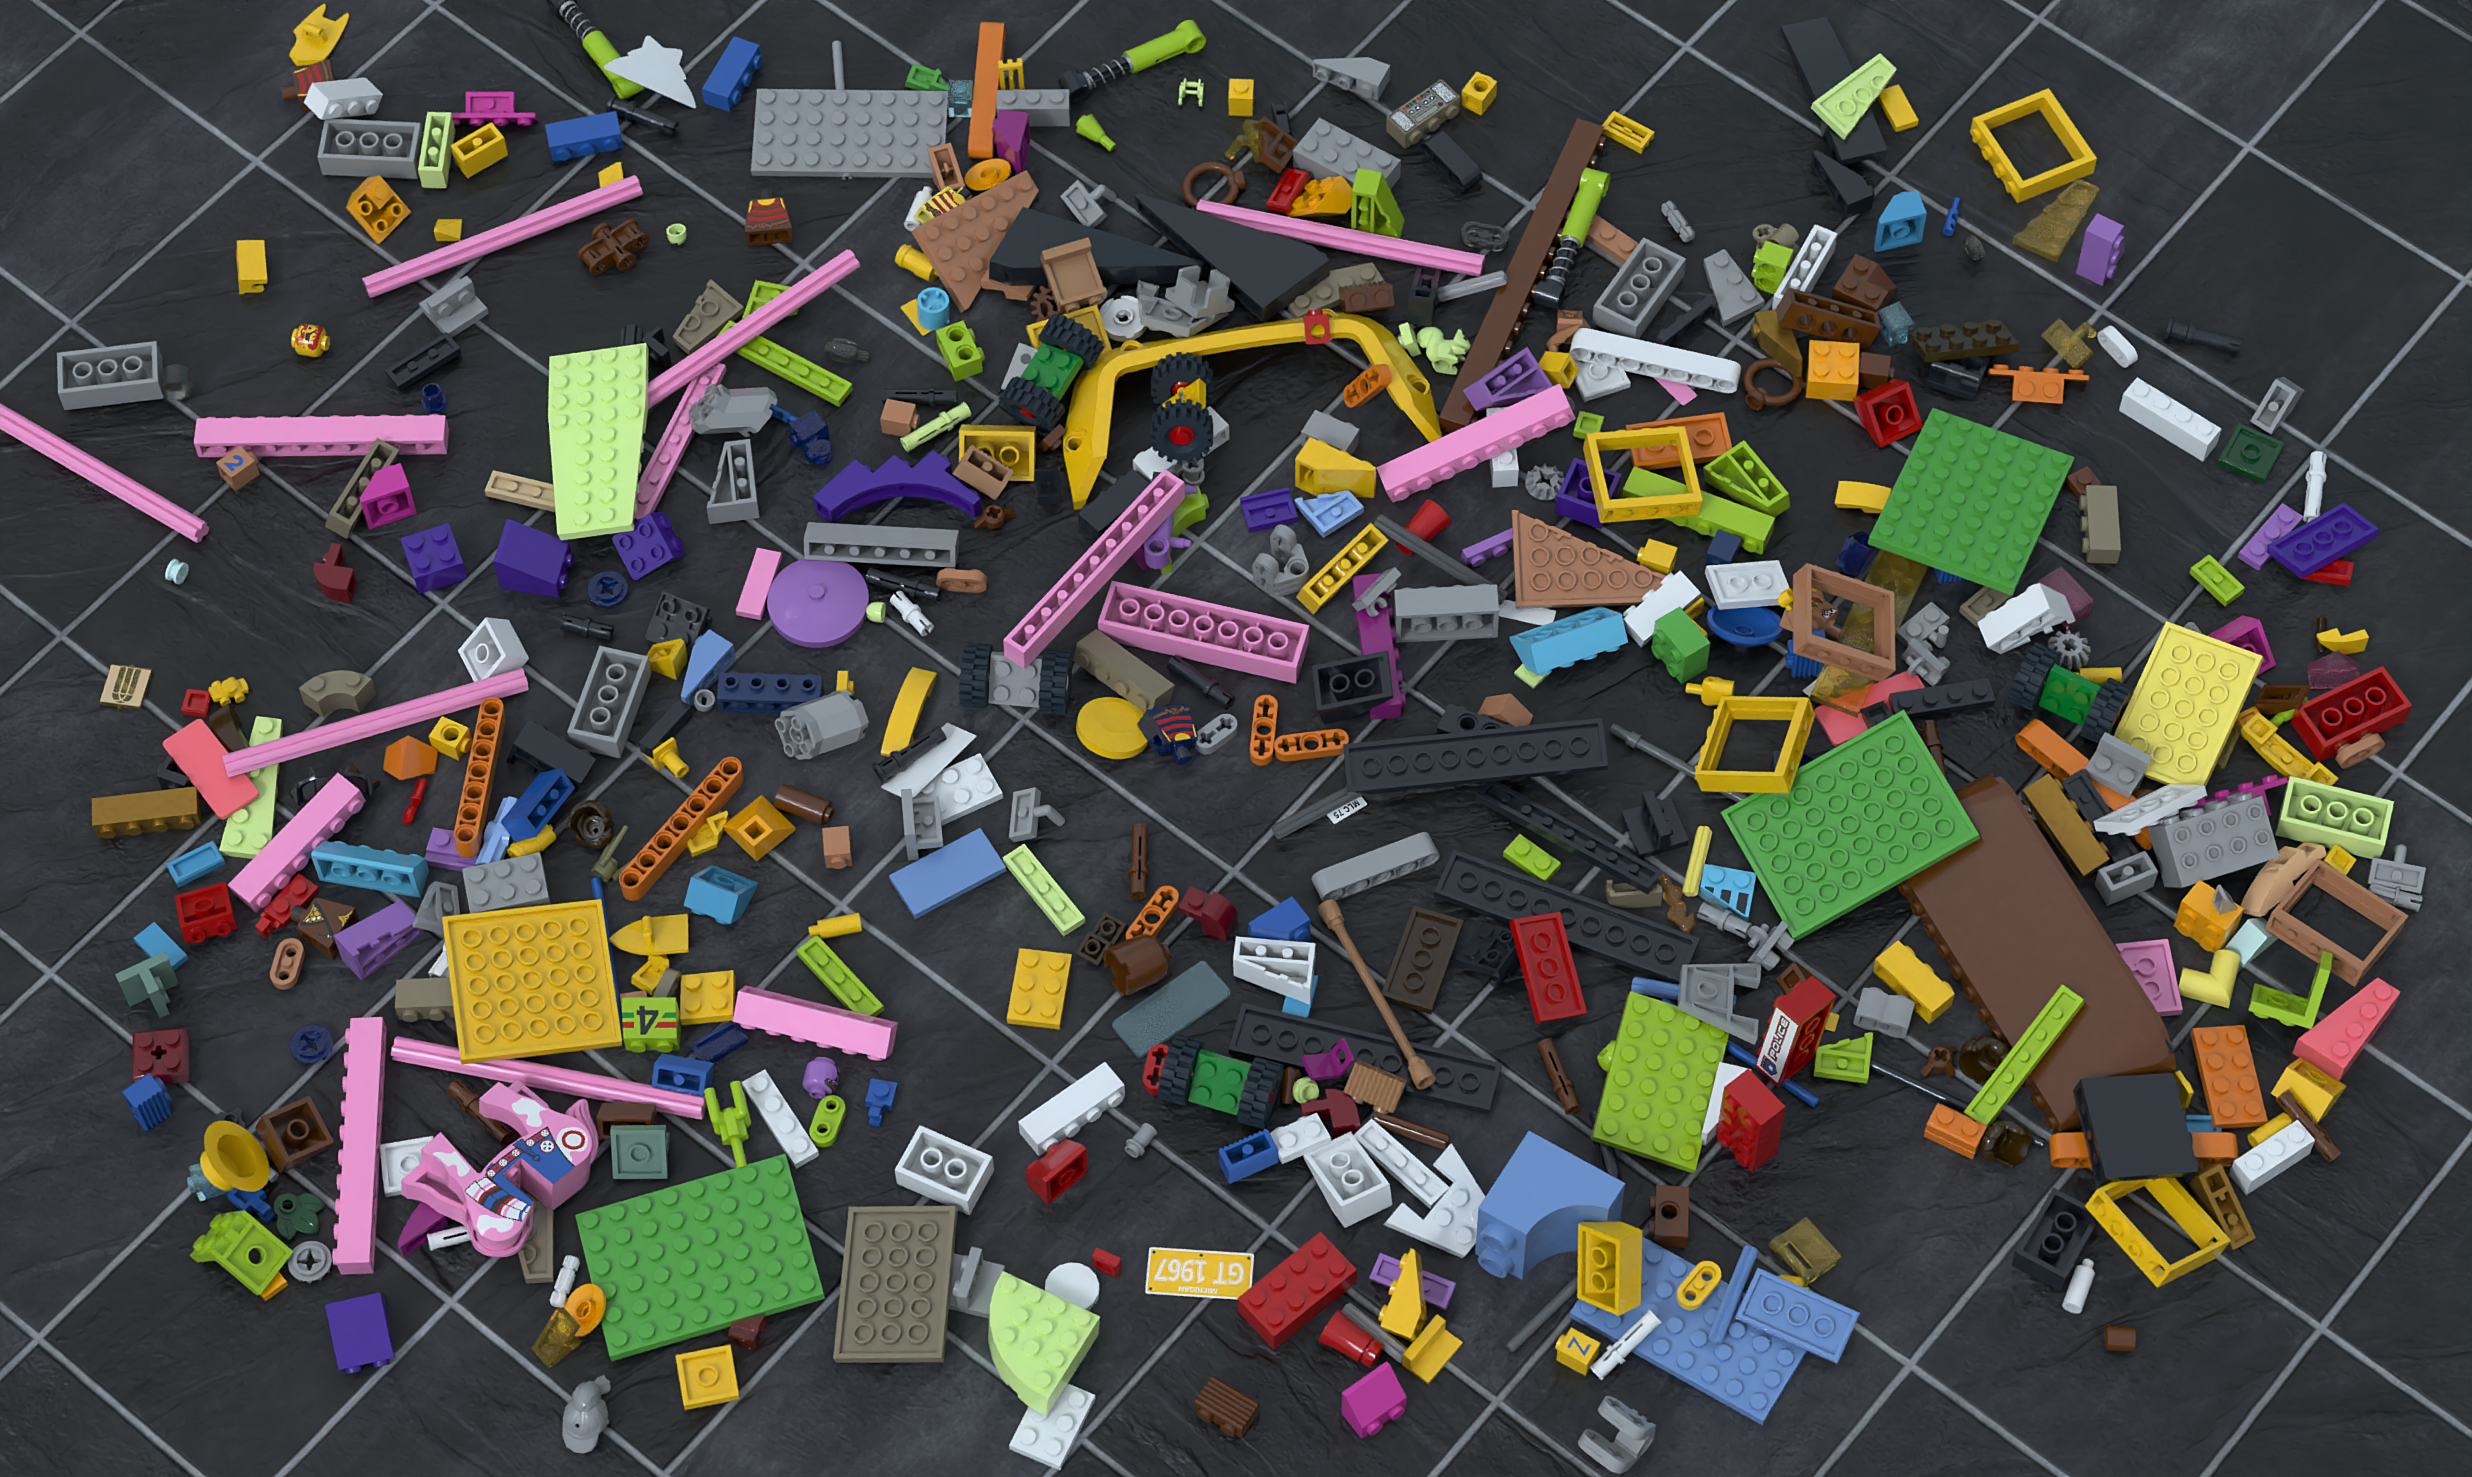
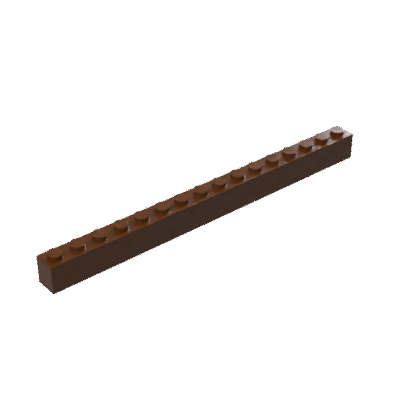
(1524, 271)

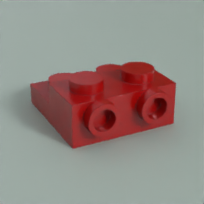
(205, 913)

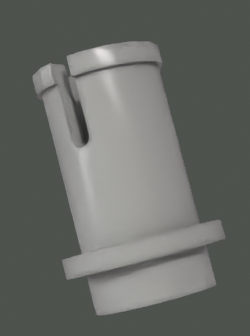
(1136, 1145)

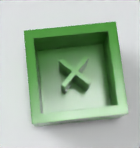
(1680, 645)

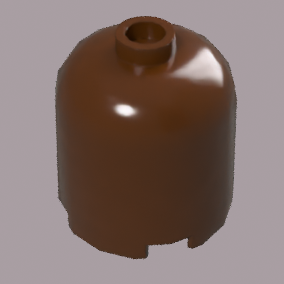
(1137, 963)

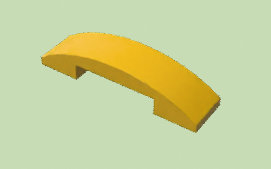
(907, 710)
(2281, 755)

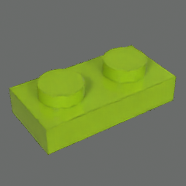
(2217, 580)
(1531, 859)

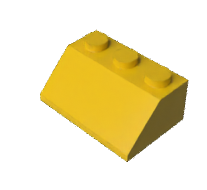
(1006, 443)
(1609, 1265)

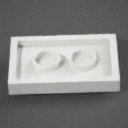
(1746, 584)
(963, 788)
(1053, 1436)

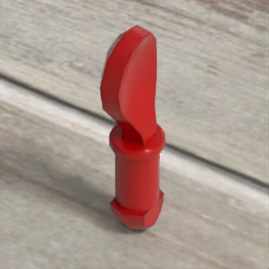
(416, 799)

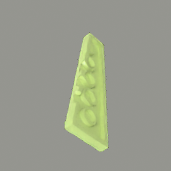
(253, 825)

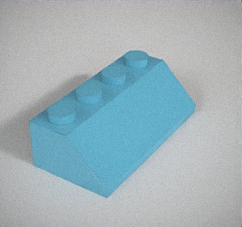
(1570, 640)
(370, 868)

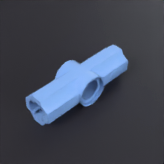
(496, 837)

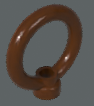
(1235, 180)
(1758, 396)

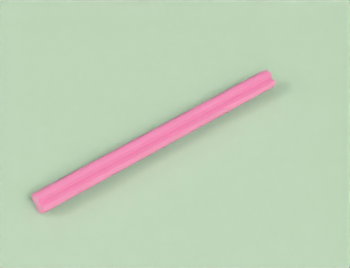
(502, 236)
(1350, 239)
(751, 326)
(102, 475)
(374, 722)
(551, 1078)

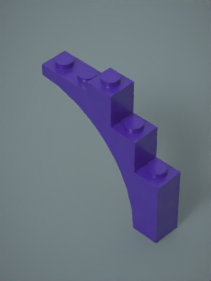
(895, 478)

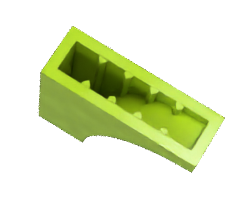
(1187, 513)

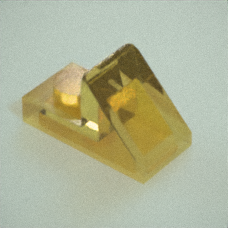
(557, 1338)

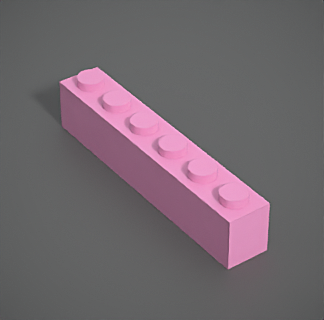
(295, 842)
(815, 1022)

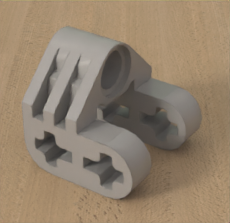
(1287, 550)
(1630, 1442)

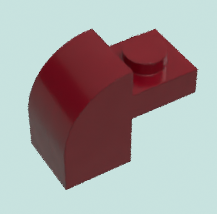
(334, 580)
(1213, 910)
(1336, 1108)

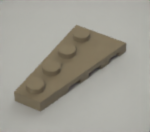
(1326, 293)
(538, 1250)

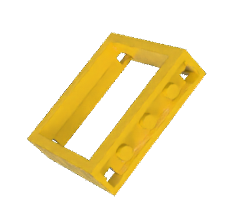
(2021, 190)
(1642, 507)
(1796, 709)
(2179, 1206)

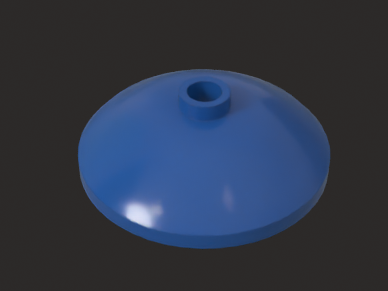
(1745, 625)

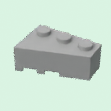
(735, 485)

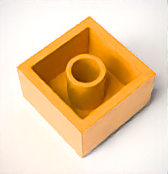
(1832, 370)
(2201, 921)

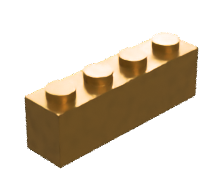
(146, 812)
(2065, 827)

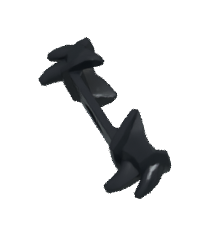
(307, 788)

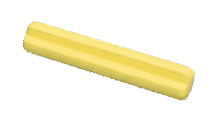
(1697, 861)

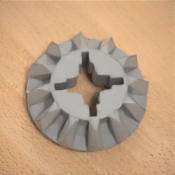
(1542, 490)
(302, 1254)

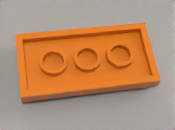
(1706, 437)
(2228, 1077)

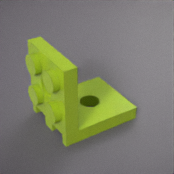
(2289, 1008)
(230, 1242)

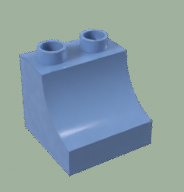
(1538, 1207)

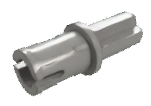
(2396, 897)

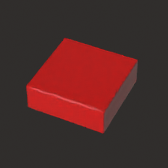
(197, 703)
(1106, 1262)

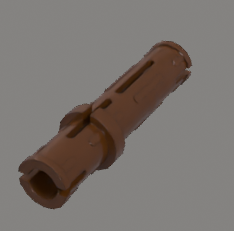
(1933, 744)
(1138, 887)
(1570, 1100)
(470, 1105)
(2298, 1112)

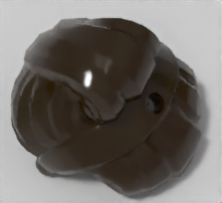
(586, 818)
(1981, 1057)
(2006, 1143)

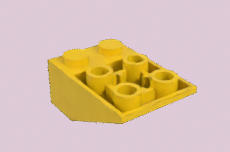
(1328, 471)
(1407, 1307)

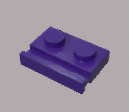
(1268, 510)

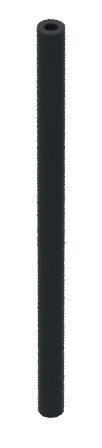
(1934, 1093)

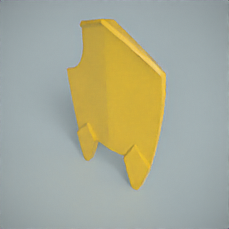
(316, 37)

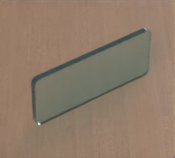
(1171, 1009)

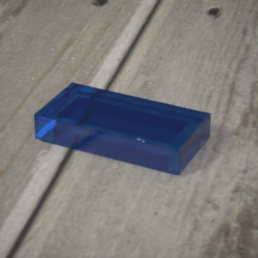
(719, 1042)

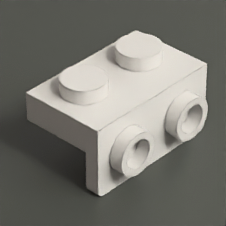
(1300, 1137)

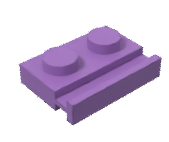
(443, 854)

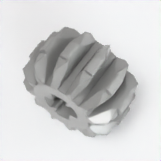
(2072, 649)

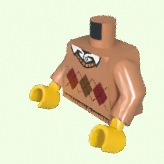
(1822, 613)

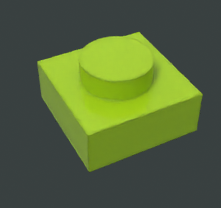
(1587, 424)

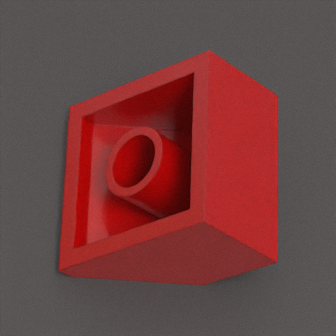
(1888, 412)
(1057, 1170)

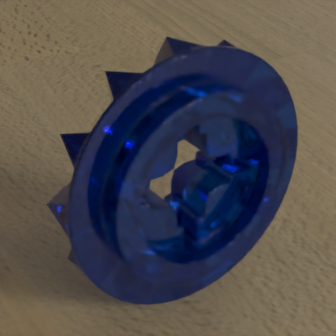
(610, 580)
(313, 1034)

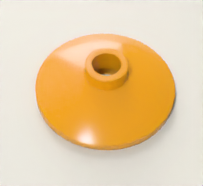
(987, 174)
(586, 1307)

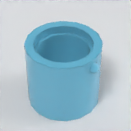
(933, 308)

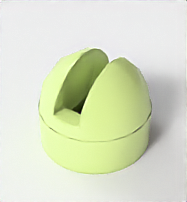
(676, 233)
(876, 611)

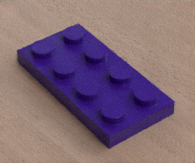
(2322, 540)

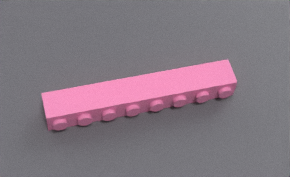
(1476, 443)

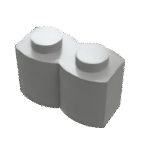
(1884, 1012)

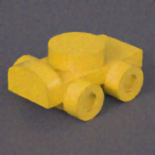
(228, 689)

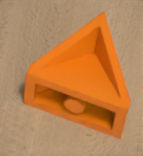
(410, 758)

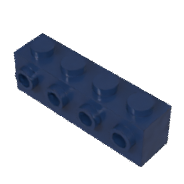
(766, 692)

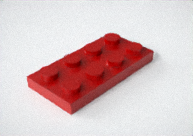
(1548, 967)

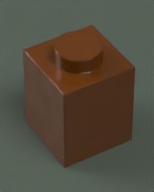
(1874, 370)

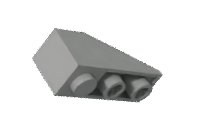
(1358, 75)

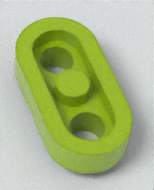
(827, 1119)

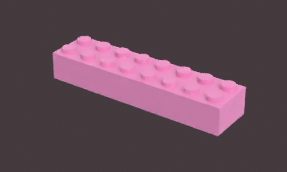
(1204, 632)

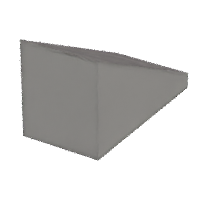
(2223, 901)

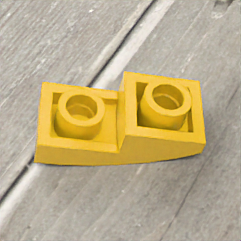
(1862, 495)

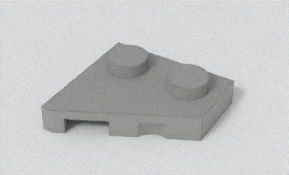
(438, 902)

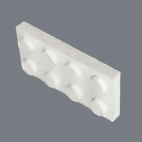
(2150, 809)

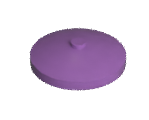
(818, 602)

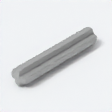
(1472, 286)
(1391, 1345)

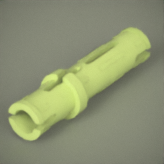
(944, 422)

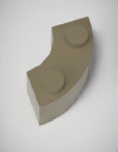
(337, 691)

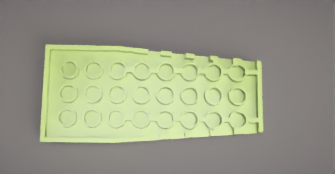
(597, 438)

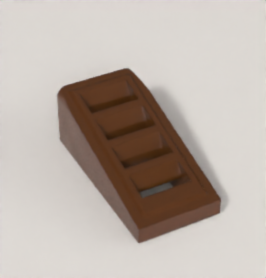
(2276, 699)

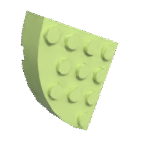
(1037, 1340)

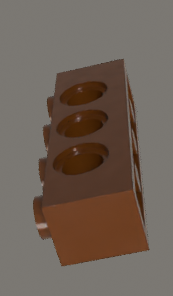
(1827, 318)

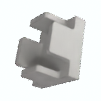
(1201, 298)

